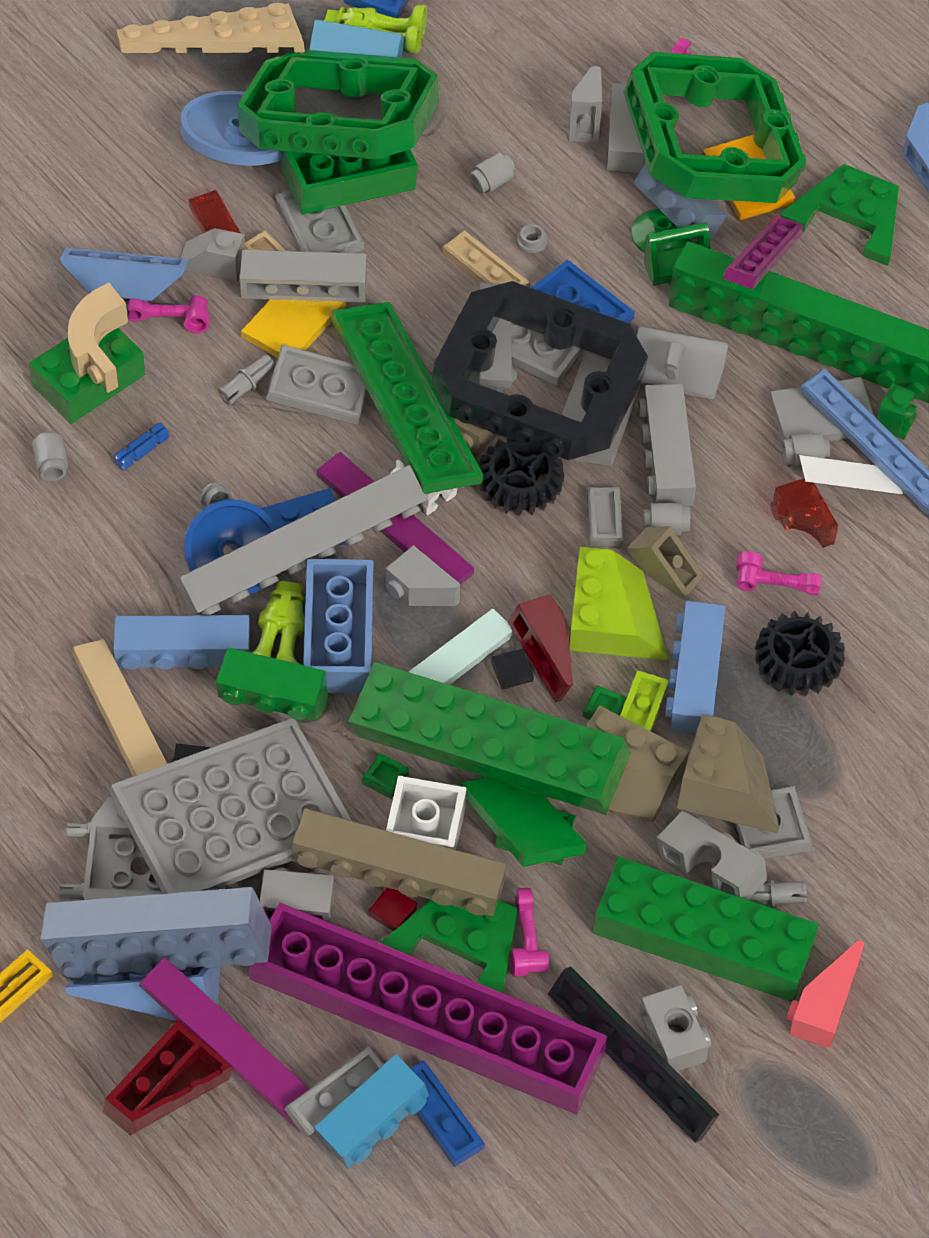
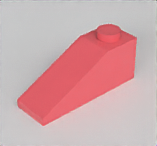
(823, 1000)

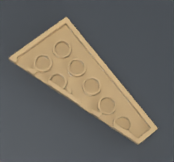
(218, 32)

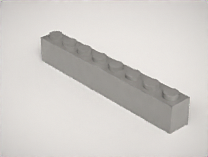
(301, 540)

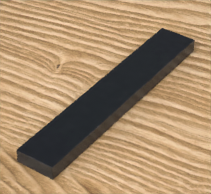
(635, 1055)

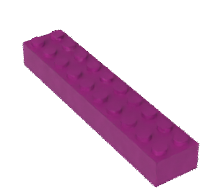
(430, 1009)

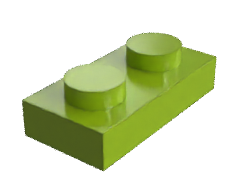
(645, 699)

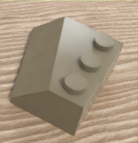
(650, 772)
(727, 777)

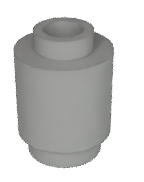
(492, 173)
(806, 445)
(50, 456)
(668, 515)

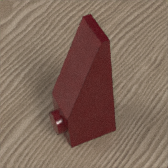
(545, 639)

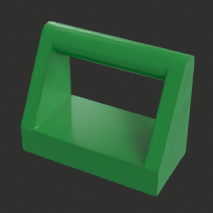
(661, 264)

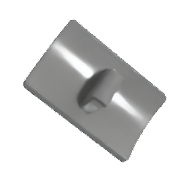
(683, 360)

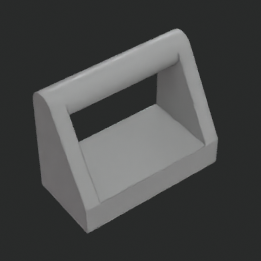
(586, 108)

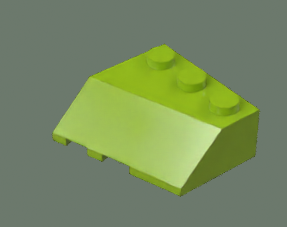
(613, 608)

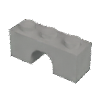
(692, 841)

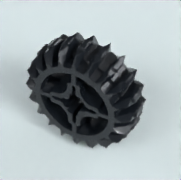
(518, 485)
(810, 667)

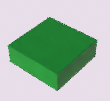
(606, 699)
(383, 775)

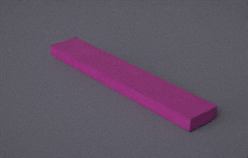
(763, 252)
(347, 478)
(224, 1035)

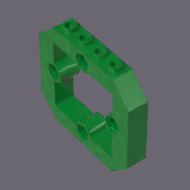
(700, 81)
(407, 103)

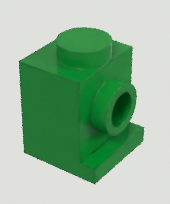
(897, 411)

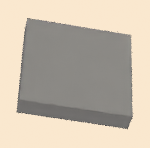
(792, 833)

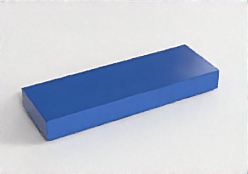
(446, 1120)

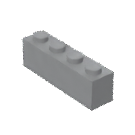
(303, 275)
(668, 444)

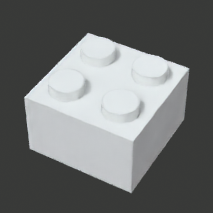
(428, 811)

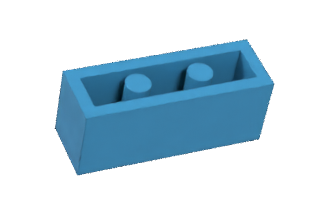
(355, 40)
(372, 1112)

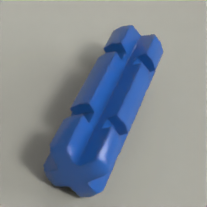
(141, 446)

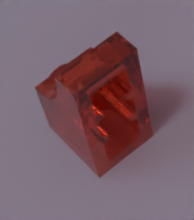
(803, 508)

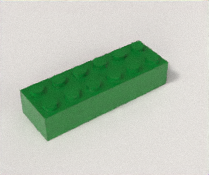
(705, 929)

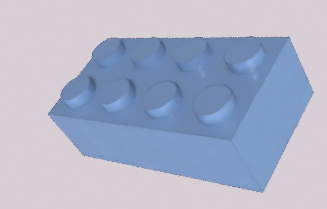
(339, 621)

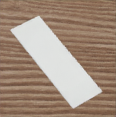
(846, 474)

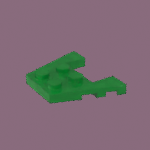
(855, 200)
(470, 936)

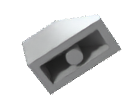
(215, 253)
(421, 581)

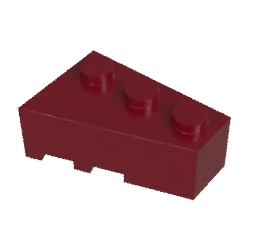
(165, 1079)

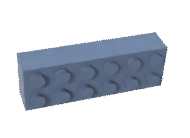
(140, 931)

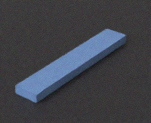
(869, 436)

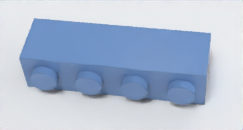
(178, 640)
(697, 665)

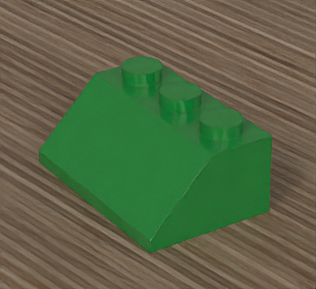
(272, 685)

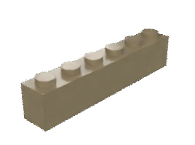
(398, 862)

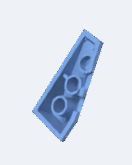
(124, 992)

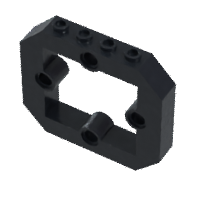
(563, 324)

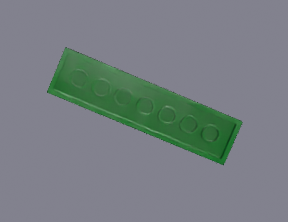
(406, 397)

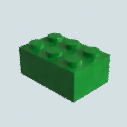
(75, 395)

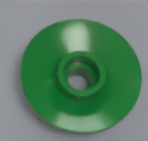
(652, 222)

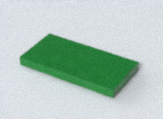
(524, 822)

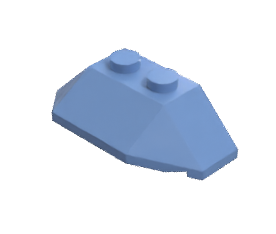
(129, 274)

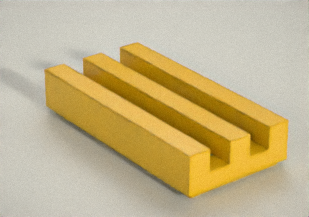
(28, 989)

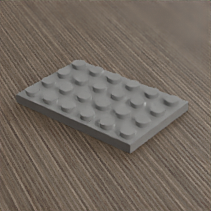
(226, 808)

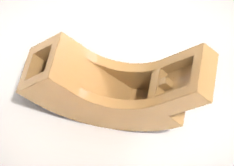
(90, 321)

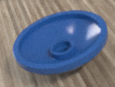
(221, 525)

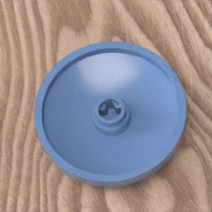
(212, 129)

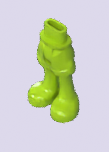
(411, 28)
(285, 616)

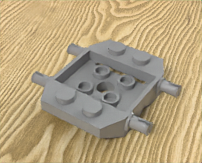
(109, 860)

